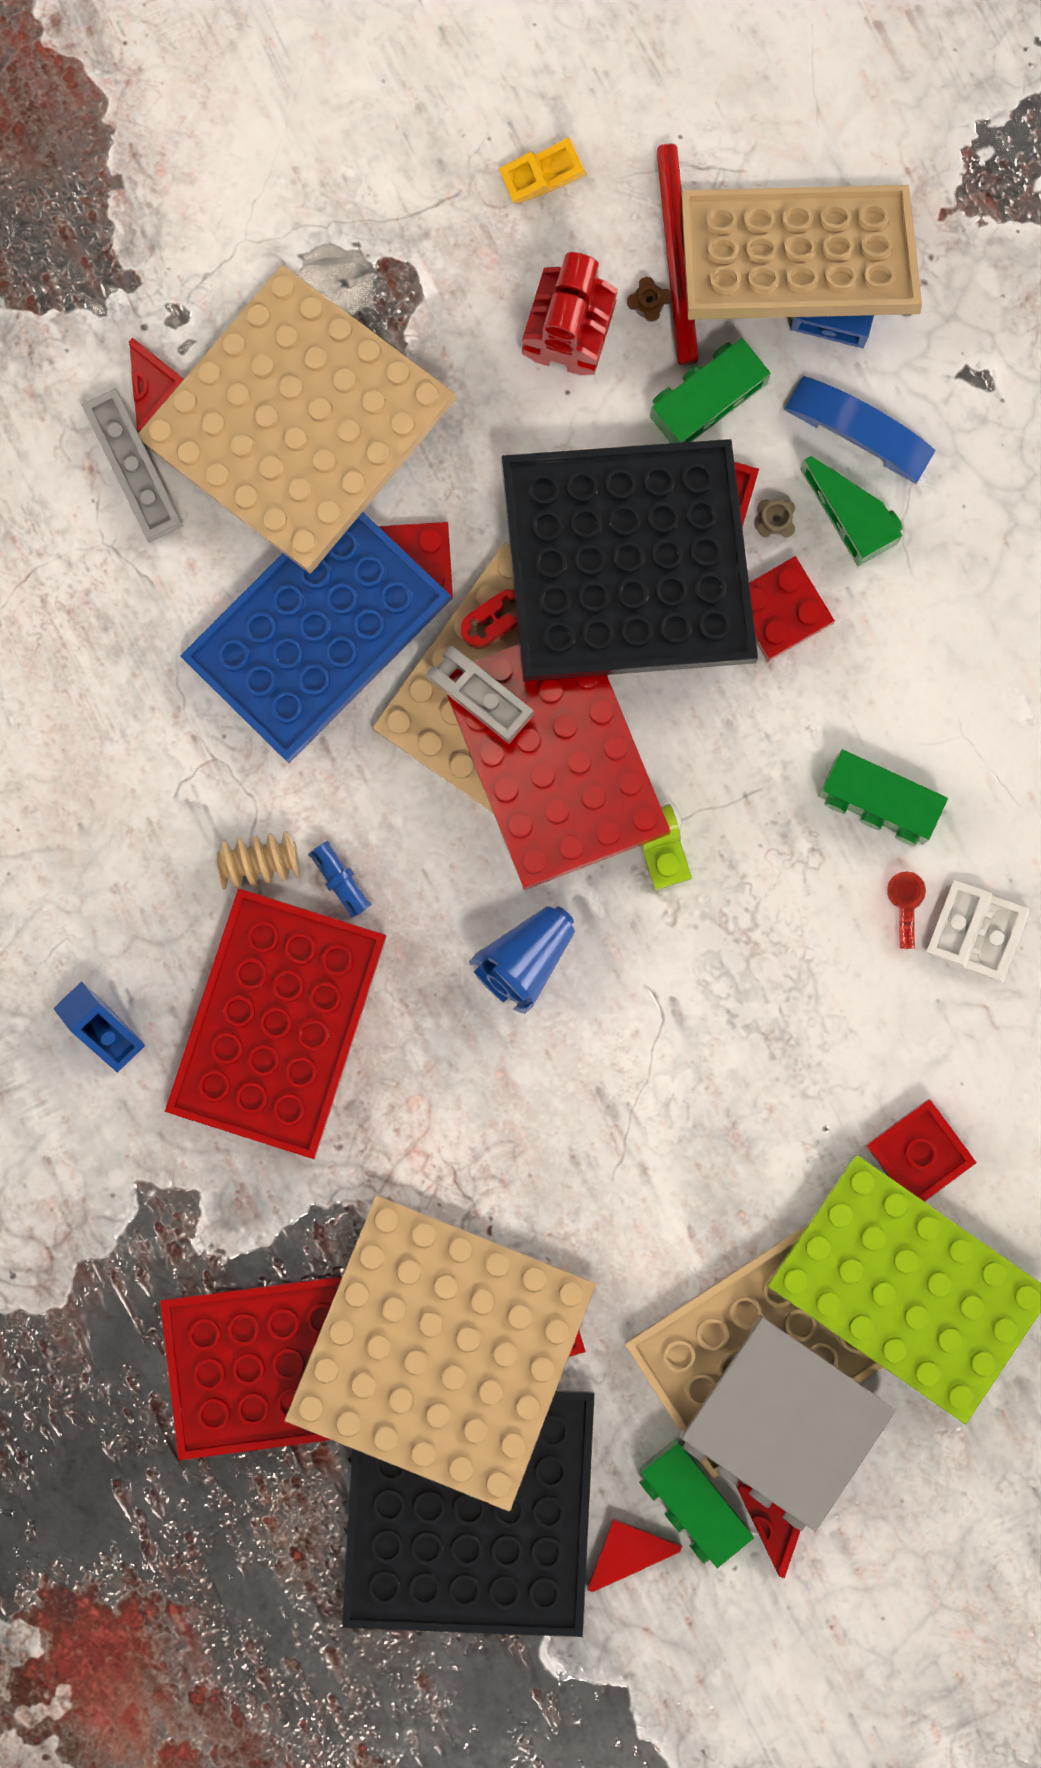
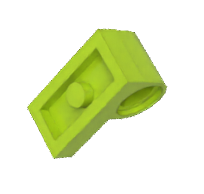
(666, 856)

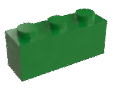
(709, 392)
(882, 798)
(694, 1504)

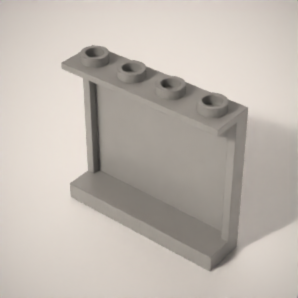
(787, 1425)

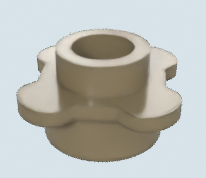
(784, 510)

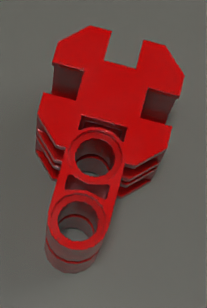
(570, 315)

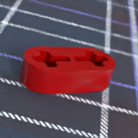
(486, 612)

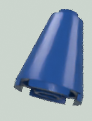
(525, 957)

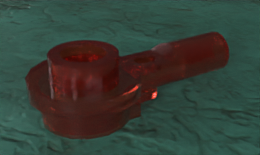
(906, 892)

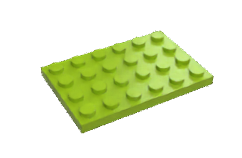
(909, 1289)

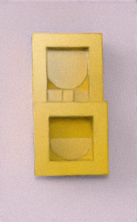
(544, 172)

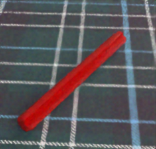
(673, 225)

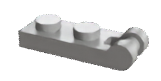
(481, 695)

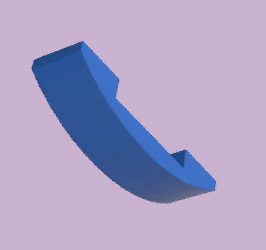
(861, 425)

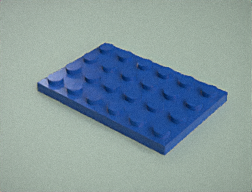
(311, 642)

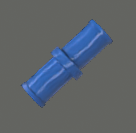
(339, 879)

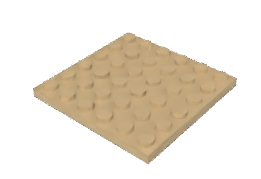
(296, 418)
(441, 1353)

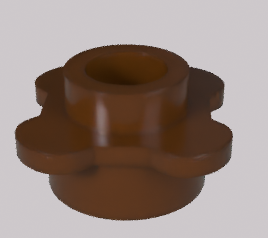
(649, 310)

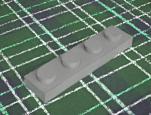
(132, 465)

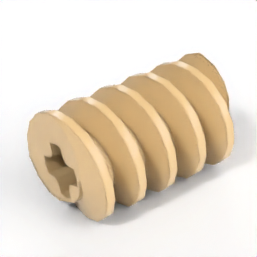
(257, 860)

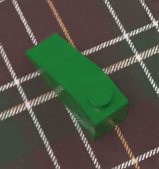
(856, 515)

